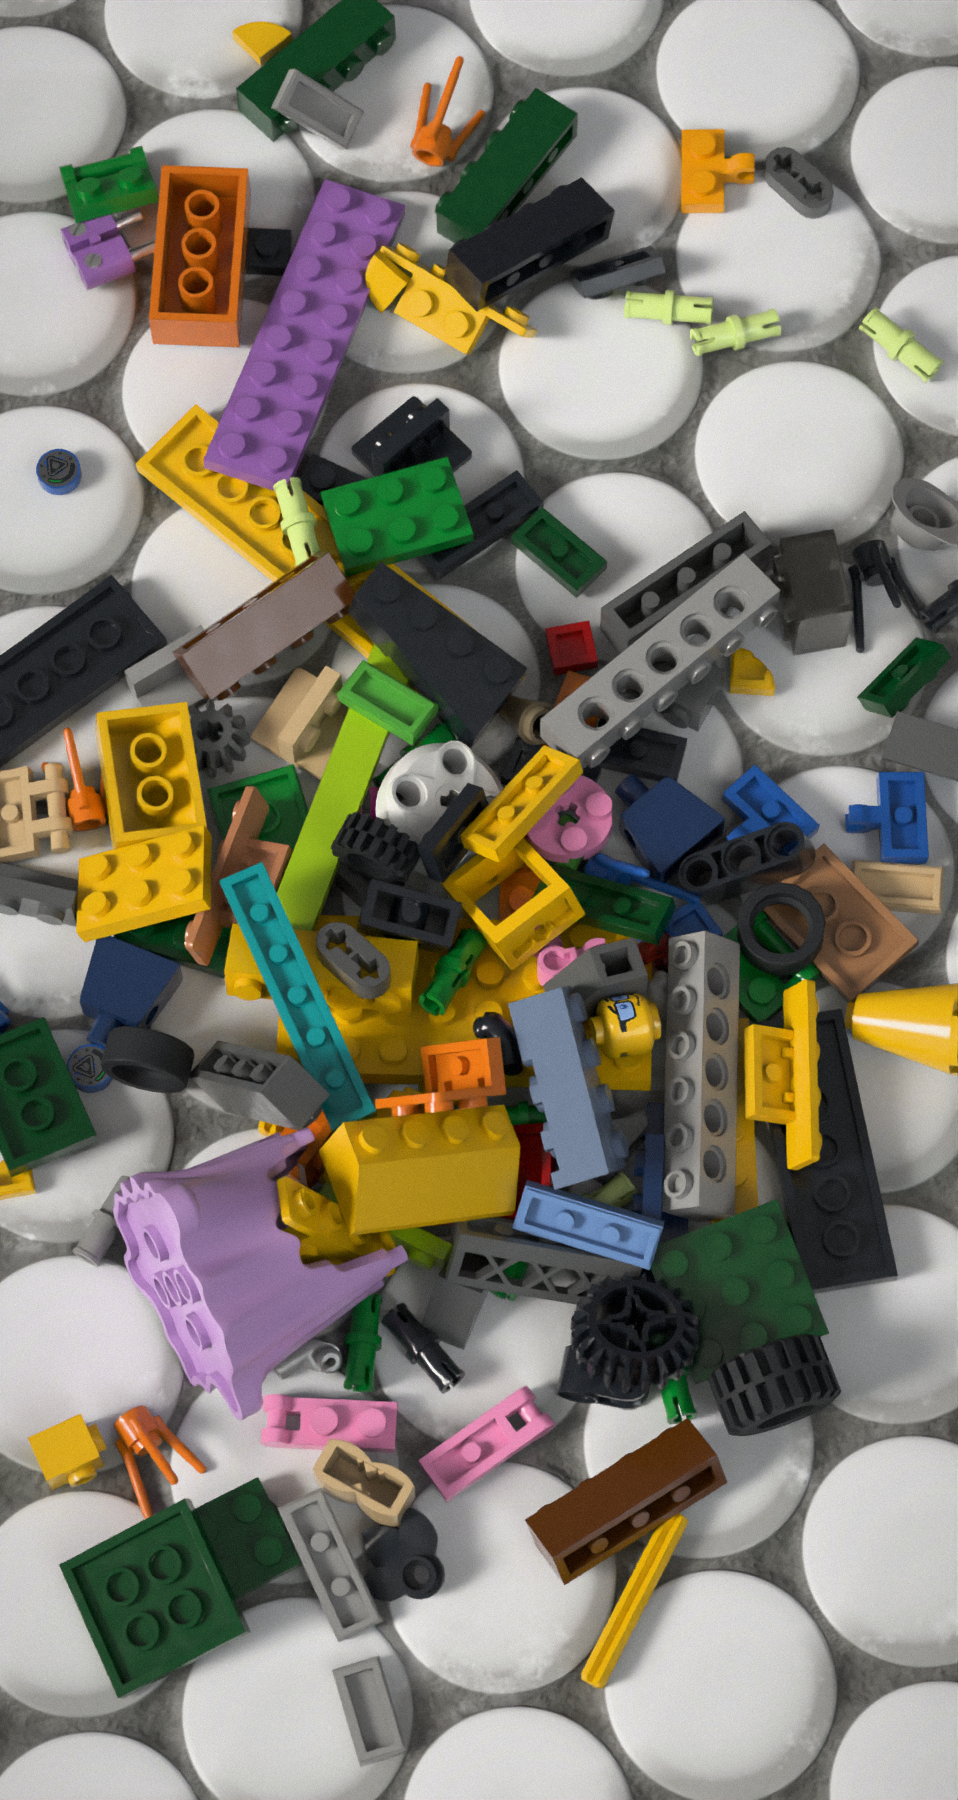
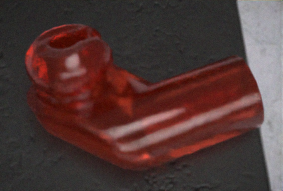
(656, 953)

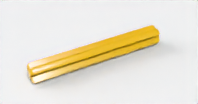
(633, 1601)

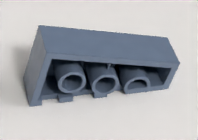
(568, 1086)

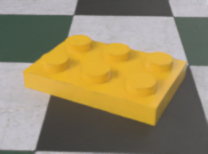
(144, 883)

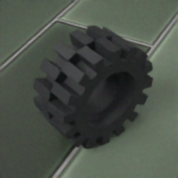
(375, 849)

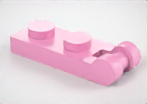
(360, 1422)
(485, 1444)

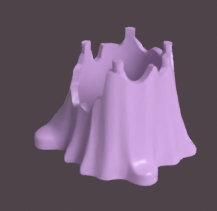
(226, 1275)

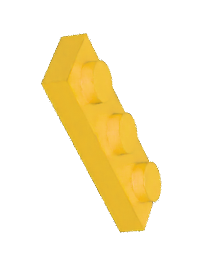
(521, 804)

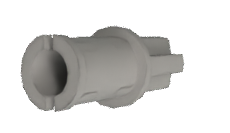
(100, 1232)

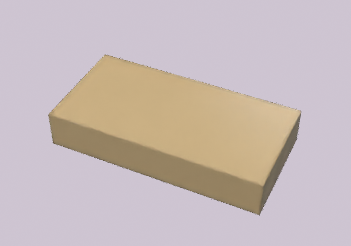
(903, 885)

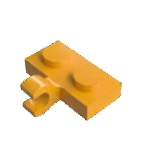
(706, 170)

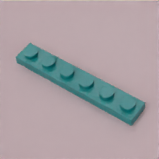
(297, 995)

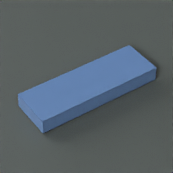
(588, 1225)

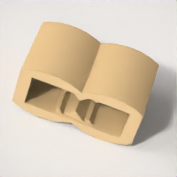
(352, 1478)

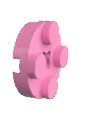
(574, 840)

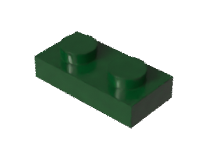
(559, 552)
(904, 677)

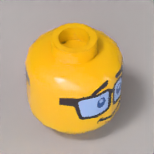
(625, 1025)

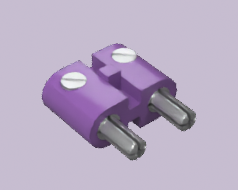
(101, 251)

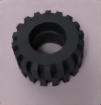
(774, 1385)

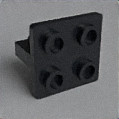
(410, 438)

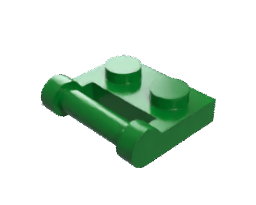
(109, 185)
(761, 992)

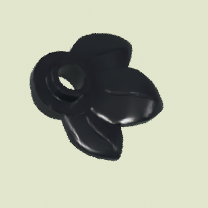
(398, 1554)

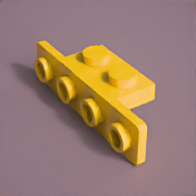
(441, 310)
(784, 1074)
(322, 1227)

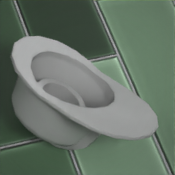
(924, 515)

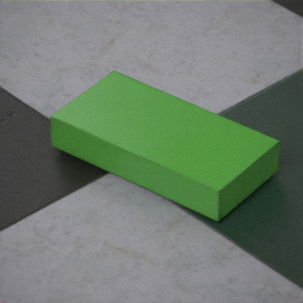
(387, 702)

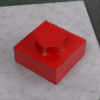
(571, 647)

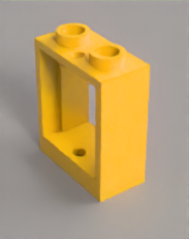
(515, 936)

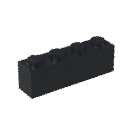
(528, 243)

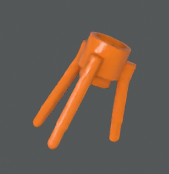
(433, 142)
(84, 805)
(142, 1434)

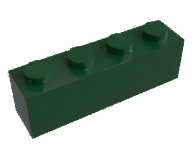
(327, 52)
(508, 168)

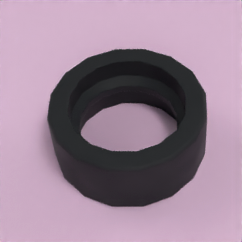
(788, 895)
(147, 1059)

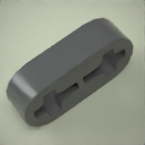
(794, 186)
(359, 954)

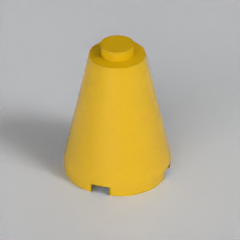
(910, 1024)

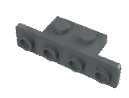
(38, 895)

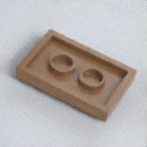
(860, 932)

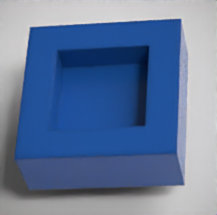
(691, 919)

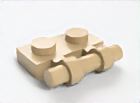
(18, 812)

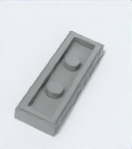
(330, 1564)

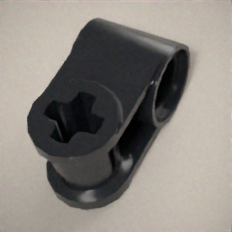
(576, 1386)

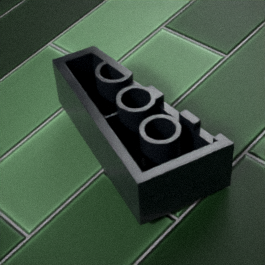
(437, 652)

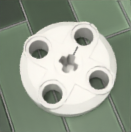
(430, 788)

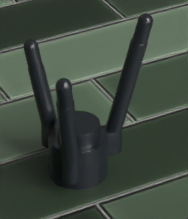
(876, 568)

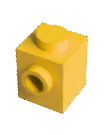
(69, 1452)

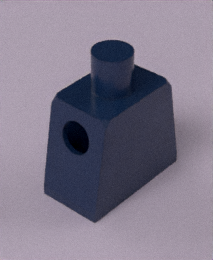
(665, 824)
(125, 987)

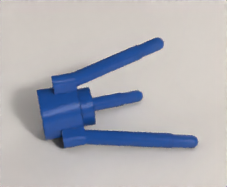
(622, 872)

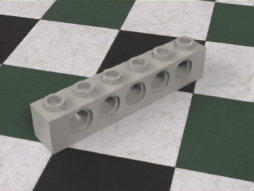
(737, 586)
(701, 1077)

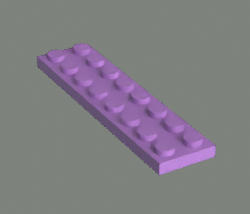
(303, 337)

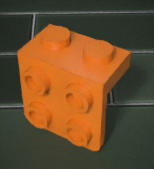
(454, 1072)

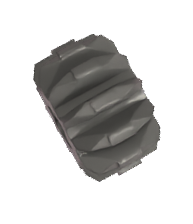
(220, 727)

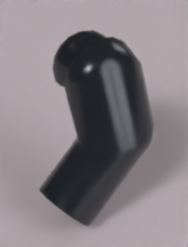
(493, 1026)

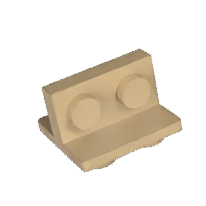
(304, 720)

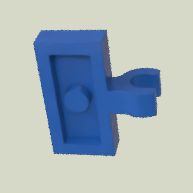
(764, 804)
(898, 817)

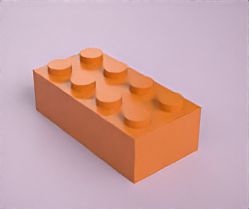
(200, 256)

